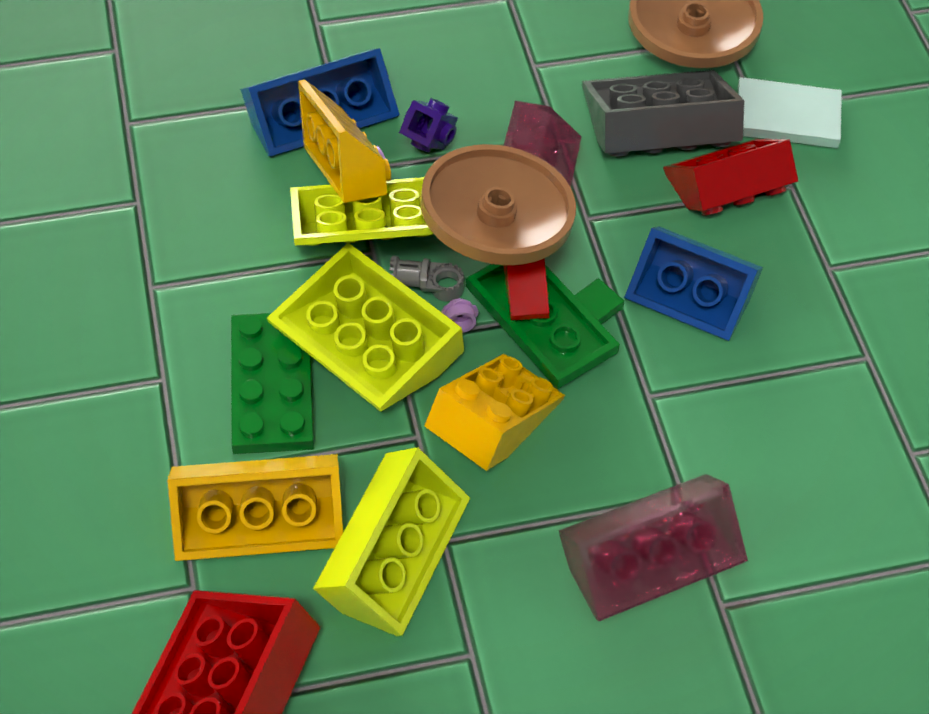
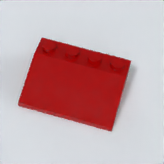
(231, 656)

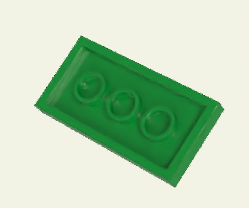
(558, 345)
(268, 389)

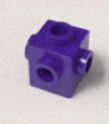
(429, 125)

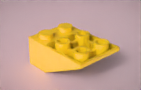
(492, 410)

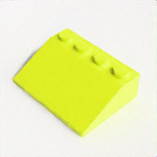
(324, 218)
(369, 329)

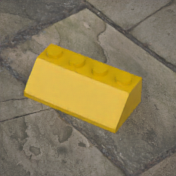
(341, 148)
(255, 507)

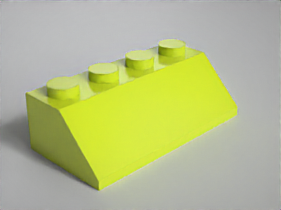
(393, 542)

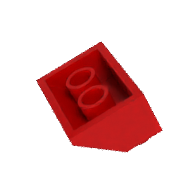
(733, 174)

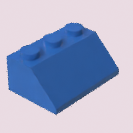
(693, 282)

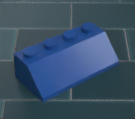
(353, 82)

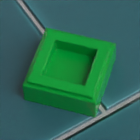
(600, 300)

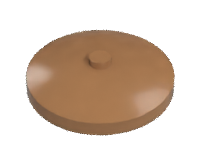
(697, 30)
(497, 204)

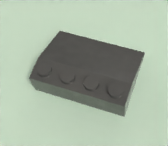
(664, 112)

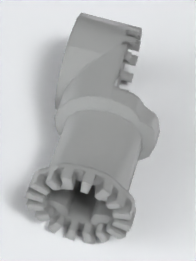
(426, 275)

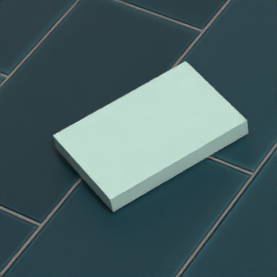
(791, 112)

